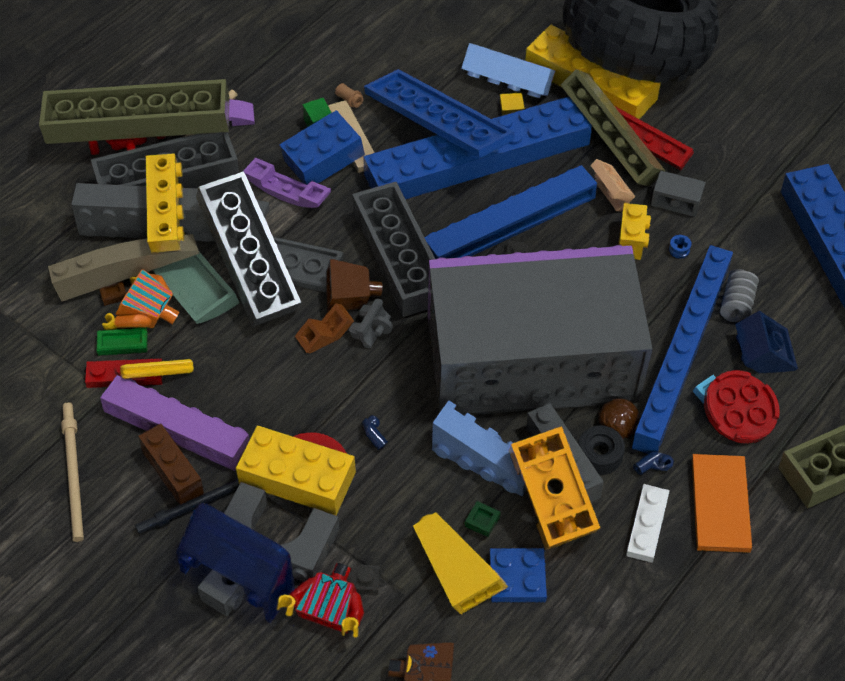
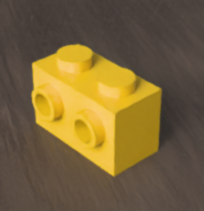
(633, 226)

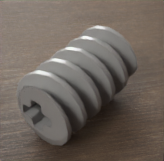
(739, 295)

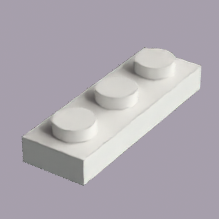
(647, 523)

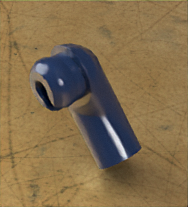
(370, 428)
(654, 461)

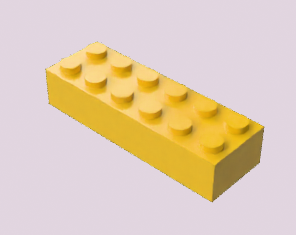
(555, 52)

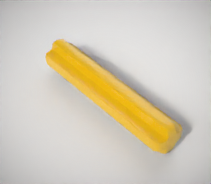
(156, 368)

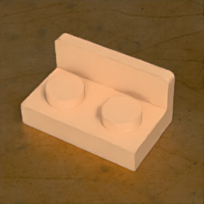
(612, 185)

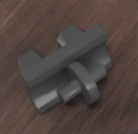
(374, 323)

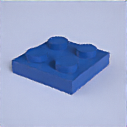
(522, 571)

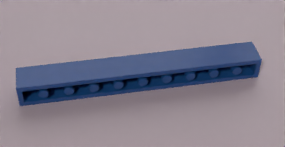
(682, 351)

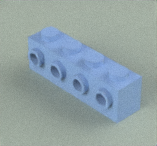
(508, 69)

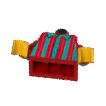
(327, 601)

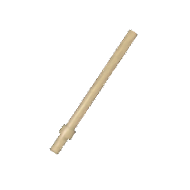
(69, 428)

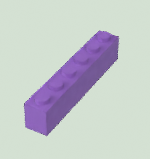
(185, 425)

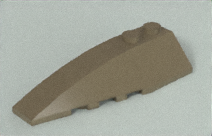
(113, 265)

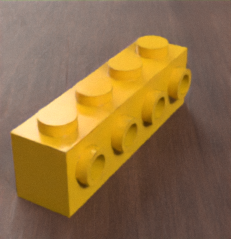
(163, 203)

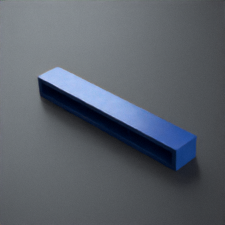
(513, 215)

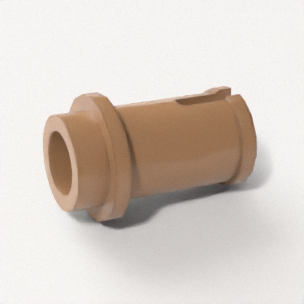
(353, 97)

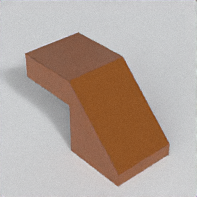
(319, 333)

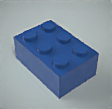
(322, 149)

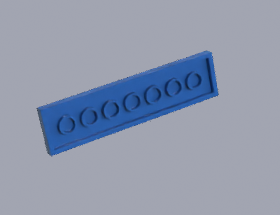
(439, 113)

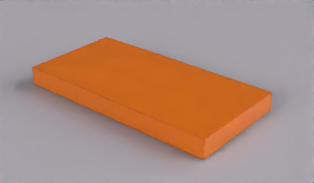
(721, 503)

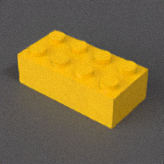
(296, 470)

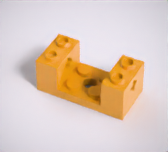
(560, 515)

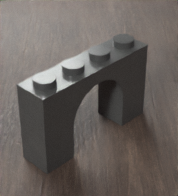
(308, 549)

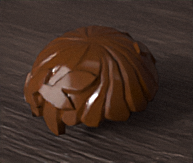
(620, 416)

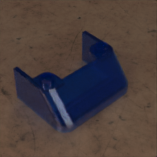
(239, 555)

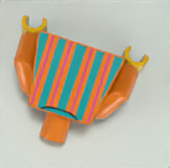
(143, 304)

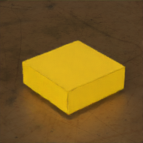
(511, 103)

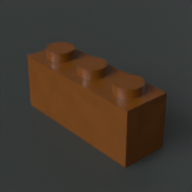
(171, 464)

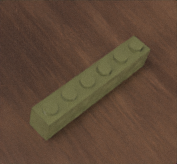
(612, 128)

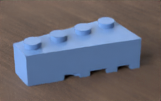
(475, 448)

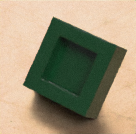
(482, 519)

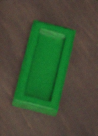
(122, 341)

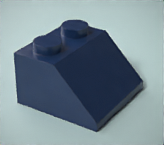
(765, 344)

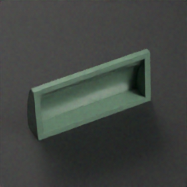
(198, 288)

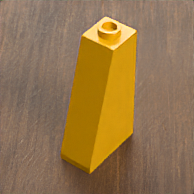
(459, 568)

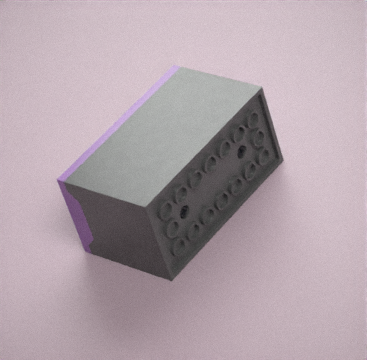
(537, 330)

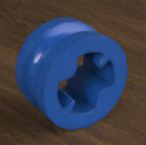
(680, 252)

